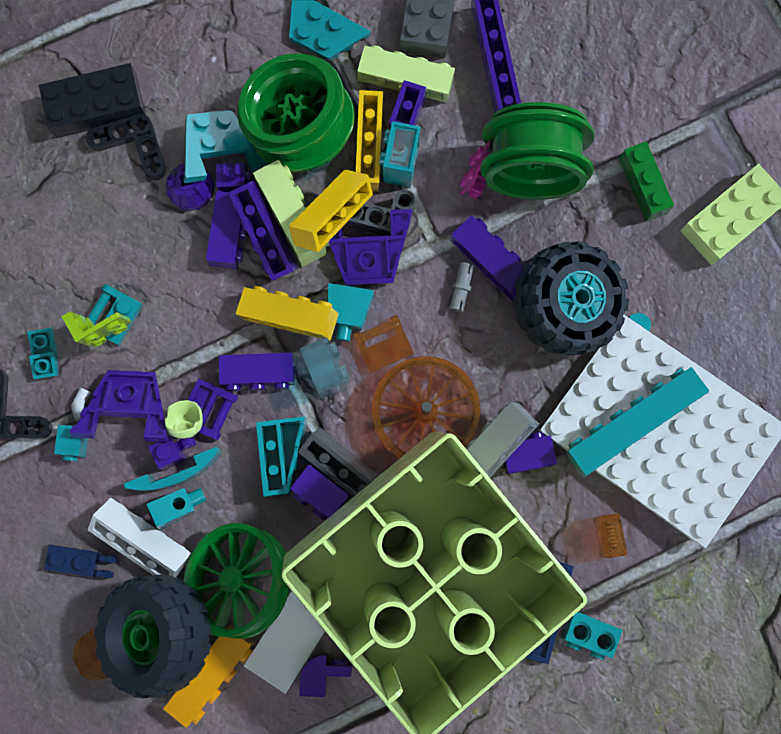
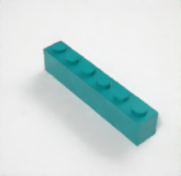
(637, 421)

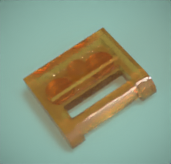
(387, 351)

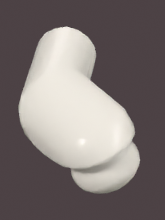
(79, 402)

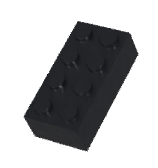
(91, 100)

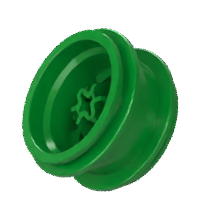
(271, 94)
(537, 151)

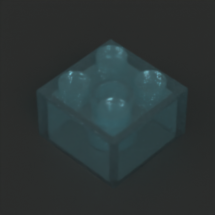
(324, 369)

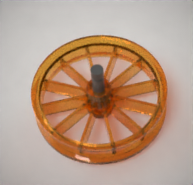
(424, 410)

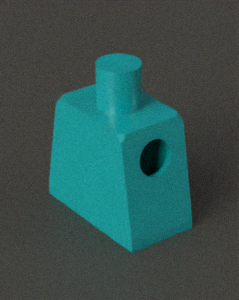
(353, 308)
(163, 508)

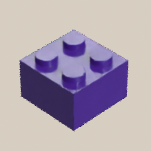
(319, 492)

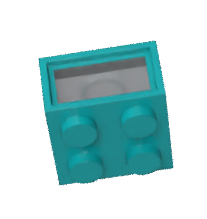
(400, 154)

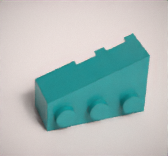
(279, 453)

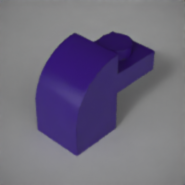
(314, 674)

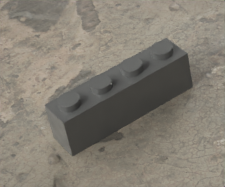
(337, 462)

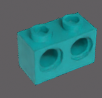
(593, 630)

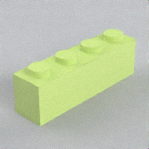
(392, 68)

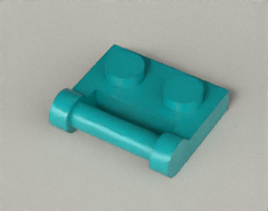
(124, 305)

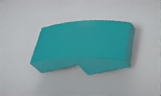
(43, 353)

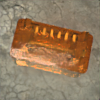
(610, 535)

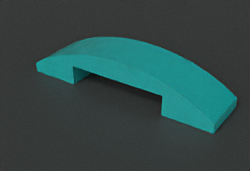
(203, 462)

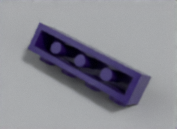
(263, 230)

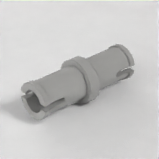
(461, 287)

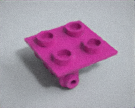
(473, 180)

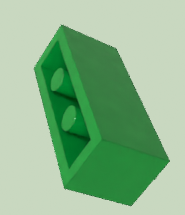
(646, 181)

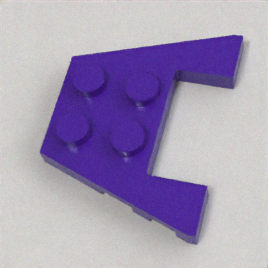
(372, 257)
(125, 395)

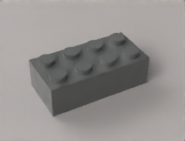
(426, 27)

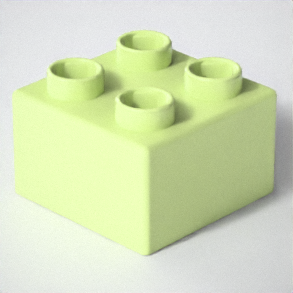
(431, 584)

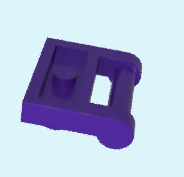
(205, 396)

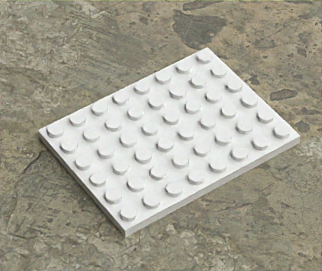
(691, 464)

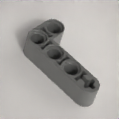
(363, 221)

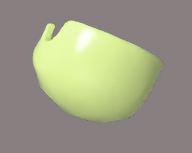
(183, 419)

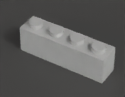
(501, 437)

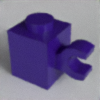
(232, 176)
(171, 452)

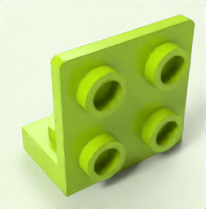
(94, 335)

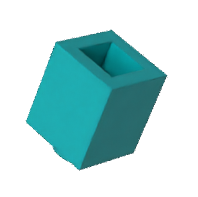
(67, 446)

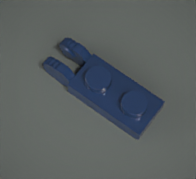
(77, 561)

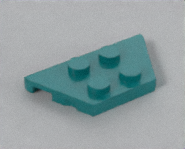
(323, 29)

